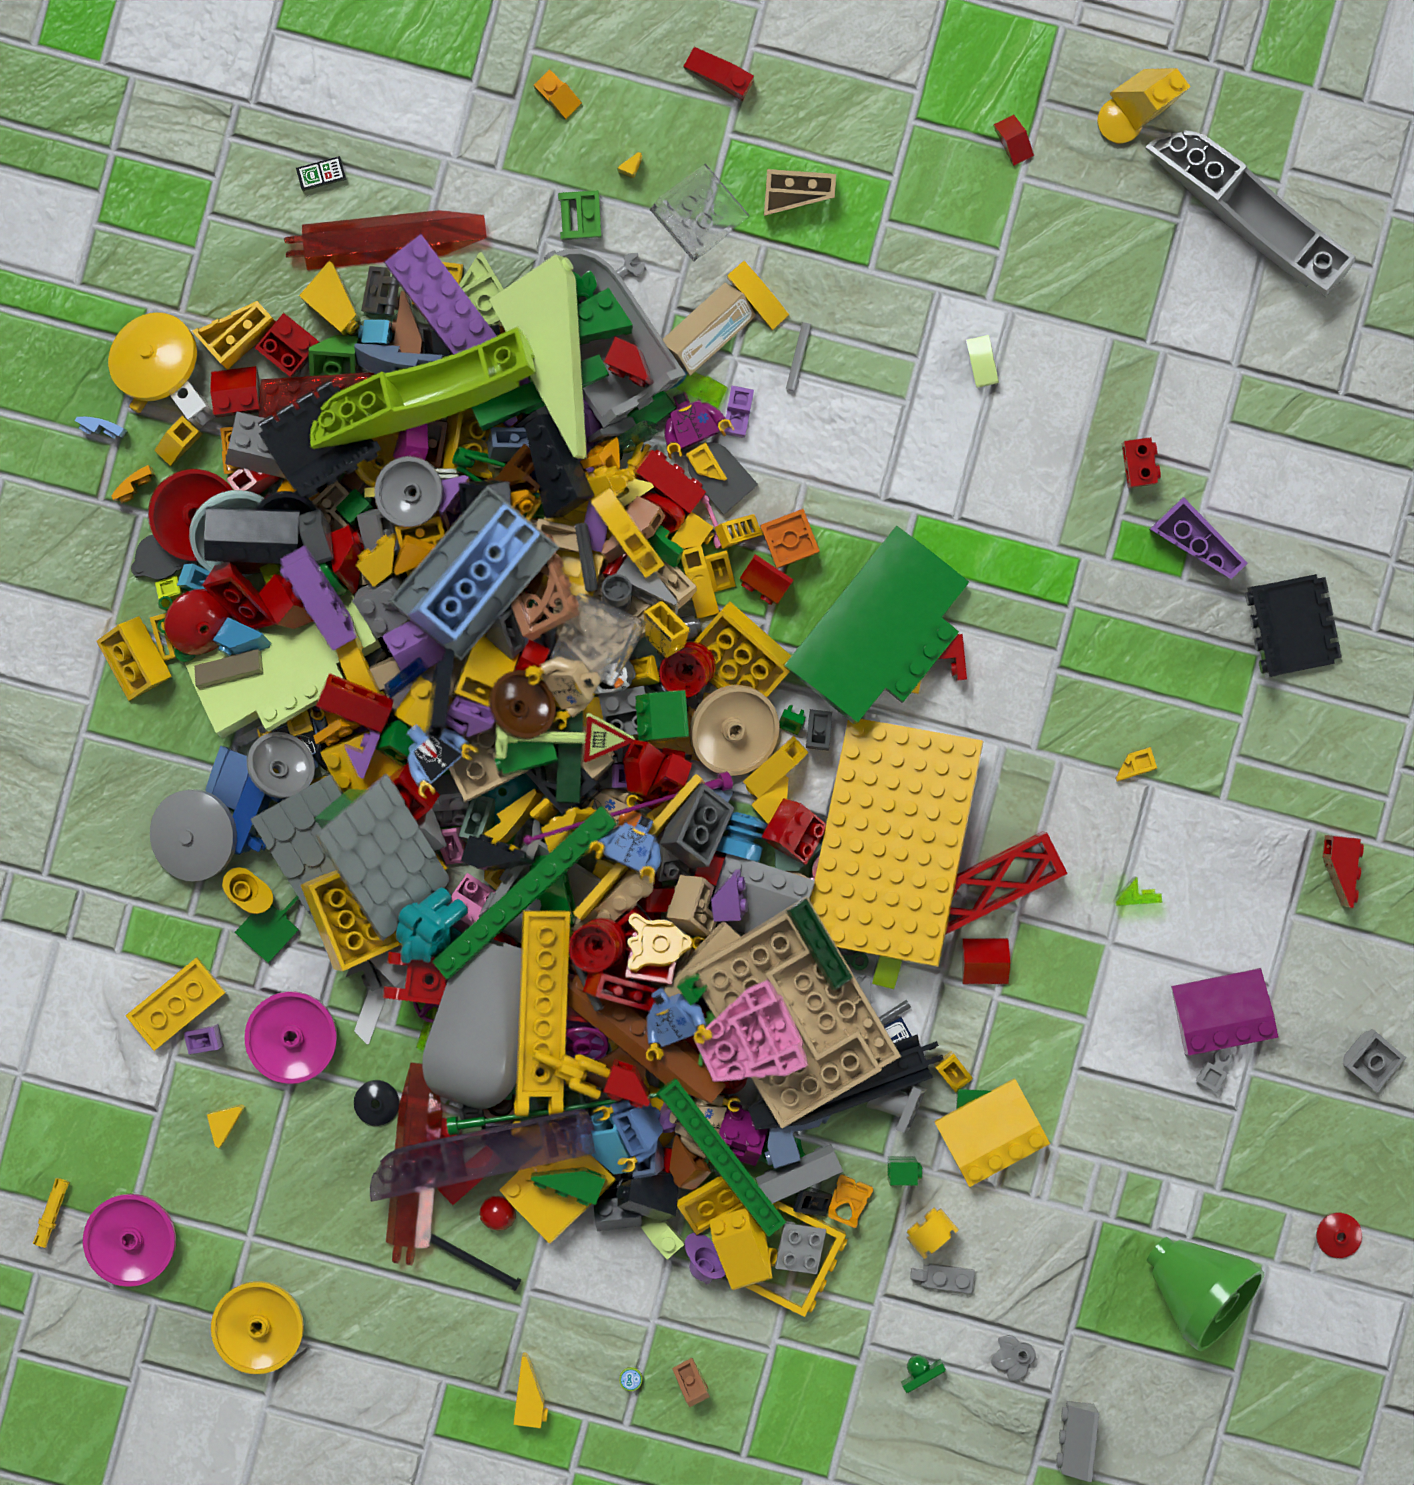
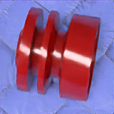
(676, 674)
(585, 948)

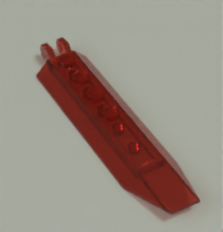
(380, 237)
(417, 1122)

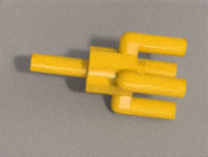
(575, 1071)

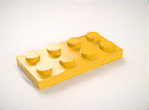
(175, 1003)

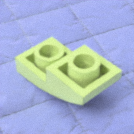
(982, 361)

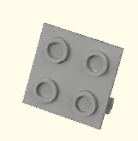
(800, 1248)

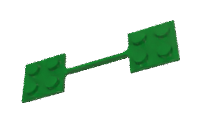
(268, 931)

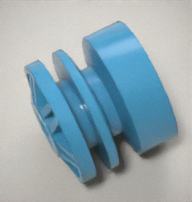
(741, 837)

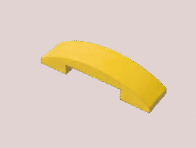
(355, 665)

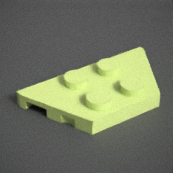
(480, 286)

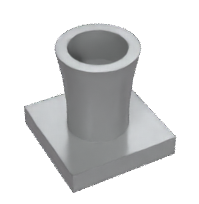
(901, 1105)

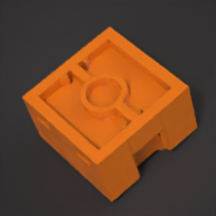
(789, 538)

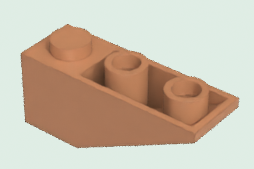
(406, 328)
(647, 518)

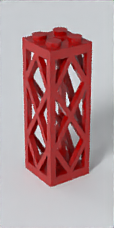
(1006, 857)

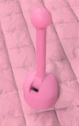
(705, 500)

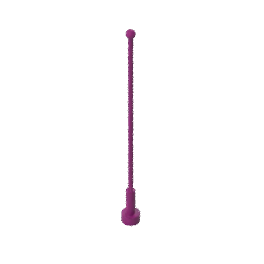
(723, 782)

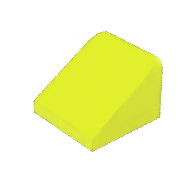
(169, 588)

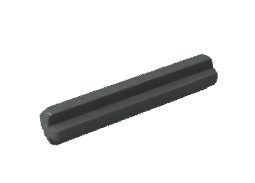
(586, 557)

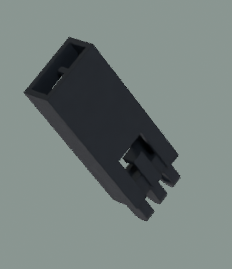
(440, 695)

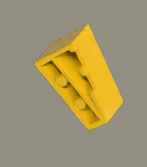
(236, 333)

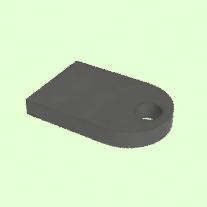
(728, 492)

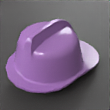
(703, 1258)

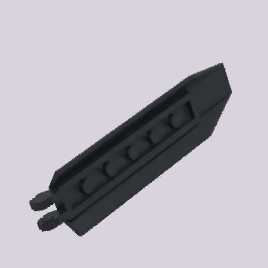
(897, 1075)

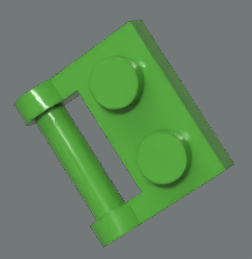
(587, 215)

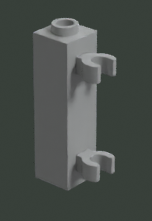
(800, 1175)

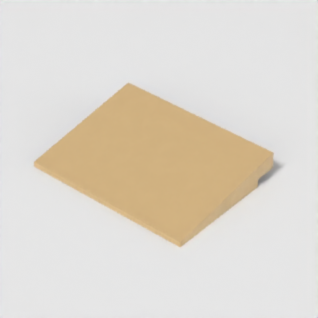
(837, 1027)

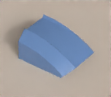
(228, 776)

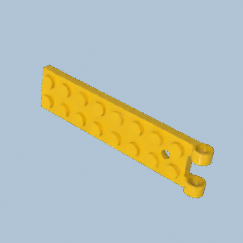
(542, 1006)

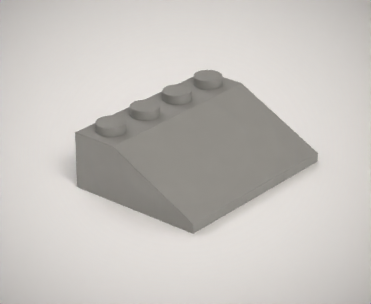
(766, 890)

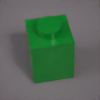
(354, 505)

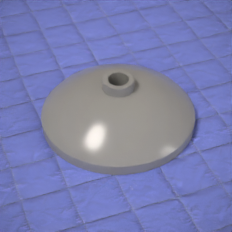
(395, 487)
(285, 754)

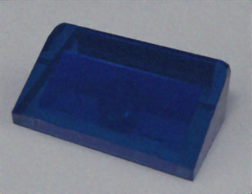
(405, 677)

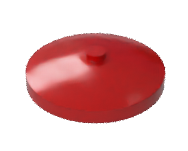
(175, 505)

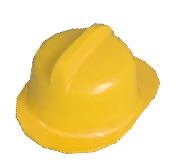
(247, 890)

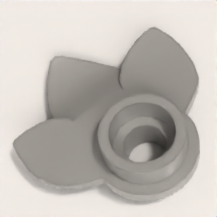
(1009, 1357)

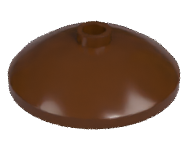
(533, 702)

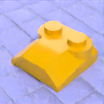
(416, 703)

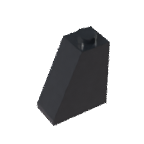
(650, 1196)

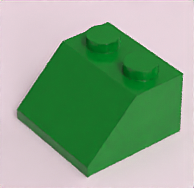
(661, 716)

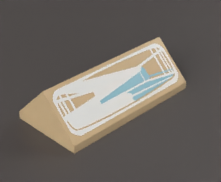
(709, 328)

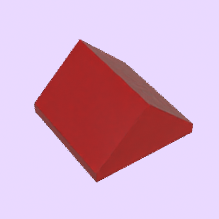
(985, 961)

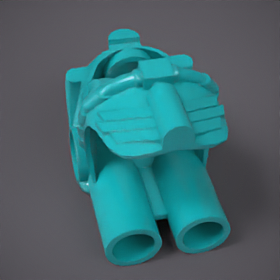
(428, 926)

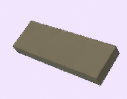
(228, 669)

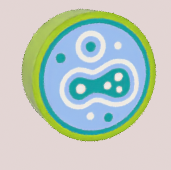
(630, 1379)

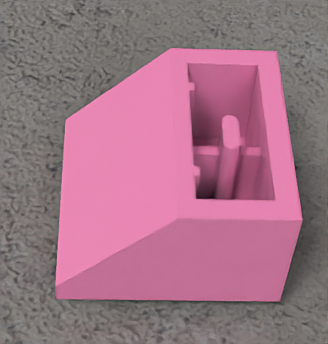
(474, 896)

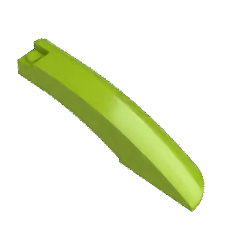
(424, 392)

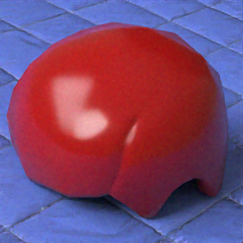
(497, 1213)

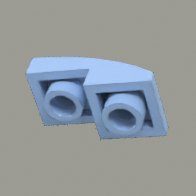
(92, 424)

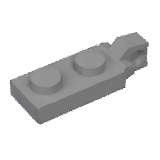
(944, 1277)

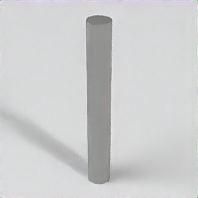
(798, 356)

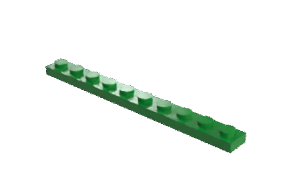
(524, 892)

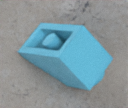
(376, 332)

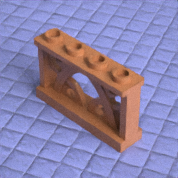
(529, 616)

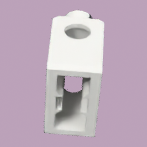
(193, 405)

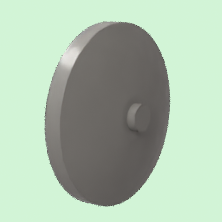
(193, 835)

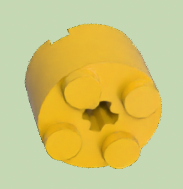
(931, 1233)

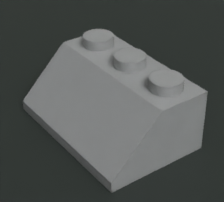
(1078, 1440)

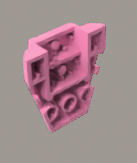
(753, 1038)

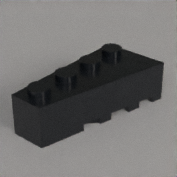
(556, 469)

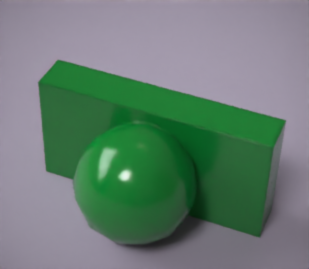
(921, 1372)

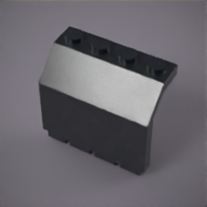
(292, 451)
(1293, 625)

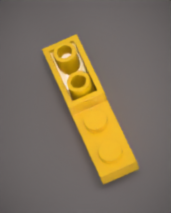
(627, 532)

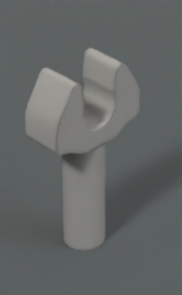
(627, 268)

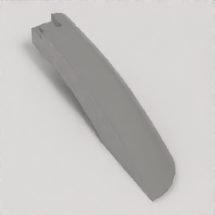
(1252, 209)

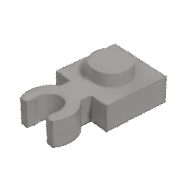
(1212, 1074)

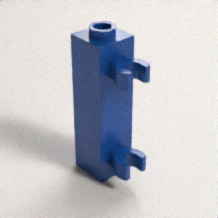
(250, 804)

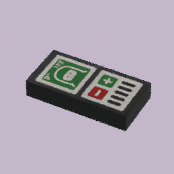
(321, 173)

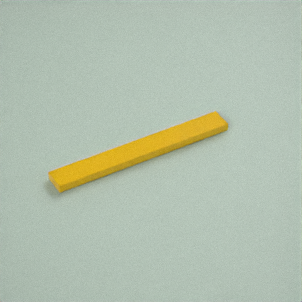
(619, 869)

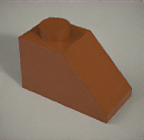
(686, 1167)

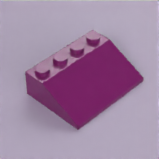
(1224, 1012)

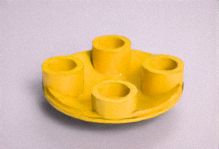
(1115, 124)

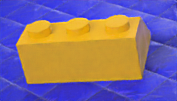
(133, 658)

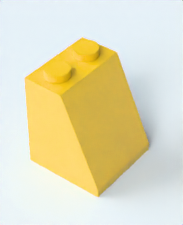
(1149, 94)
(331, 300)

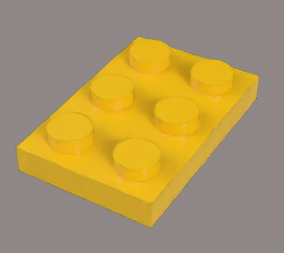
(707, 1203)

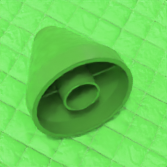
(1203, 1288)

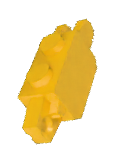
(605, 477)

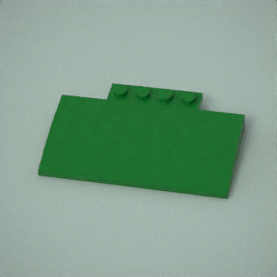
(881, 628)

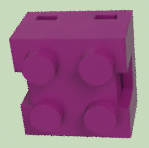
(740, 1135)

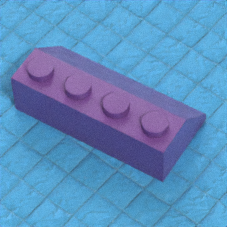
(411, 642)

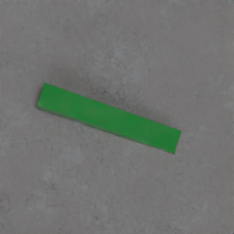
(527, 397)

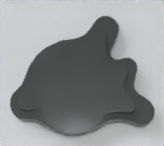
(154, 561)

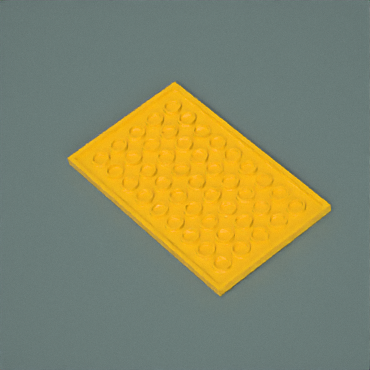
(895, 839)

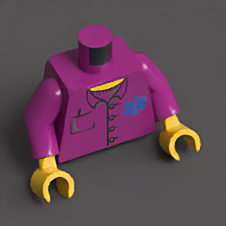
(692, 424)

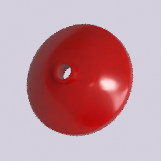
(186, 618)

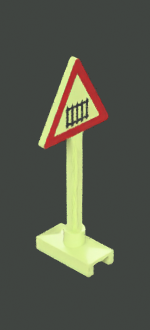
(597, 739)

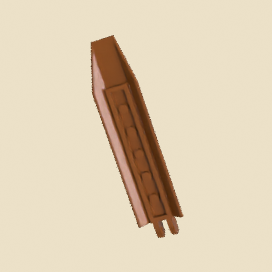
(628, 1030)

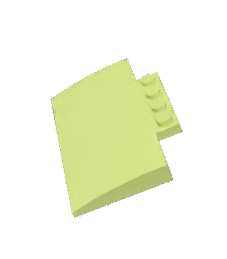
(290, 676)

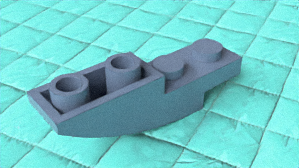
(389, 358)

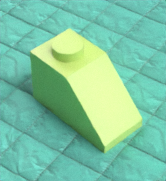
(662, 1235)

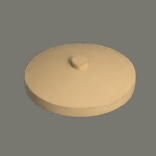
(734, 730)

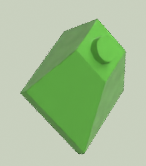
(333, 356)

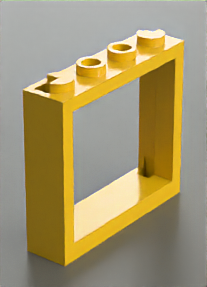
(828, 1264)

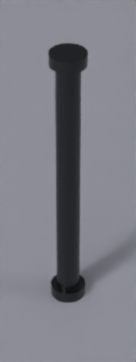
(474, 1261)

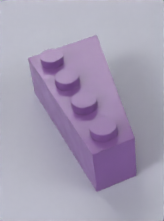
(1195, 535)

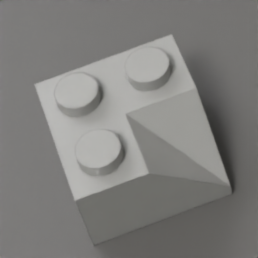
(376, 609)

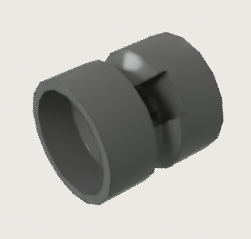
(617, 592)

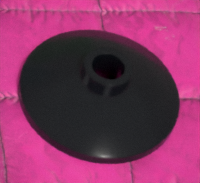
(379, 1091)

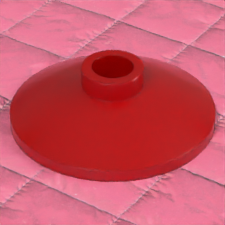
(1331, 1227)

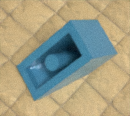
(238, 638)

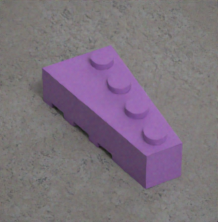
(318, 597)

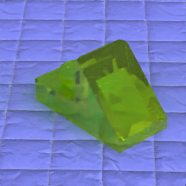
(703, 388)
(1130, 896)

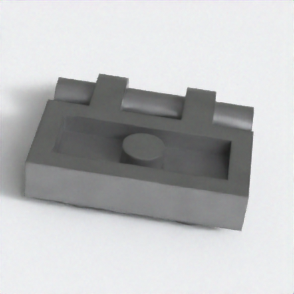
(376, 292)

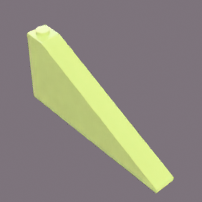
(547, 314)

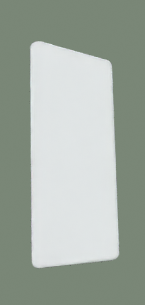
(370, 1014)

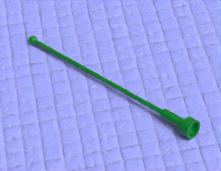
(455, 1125)

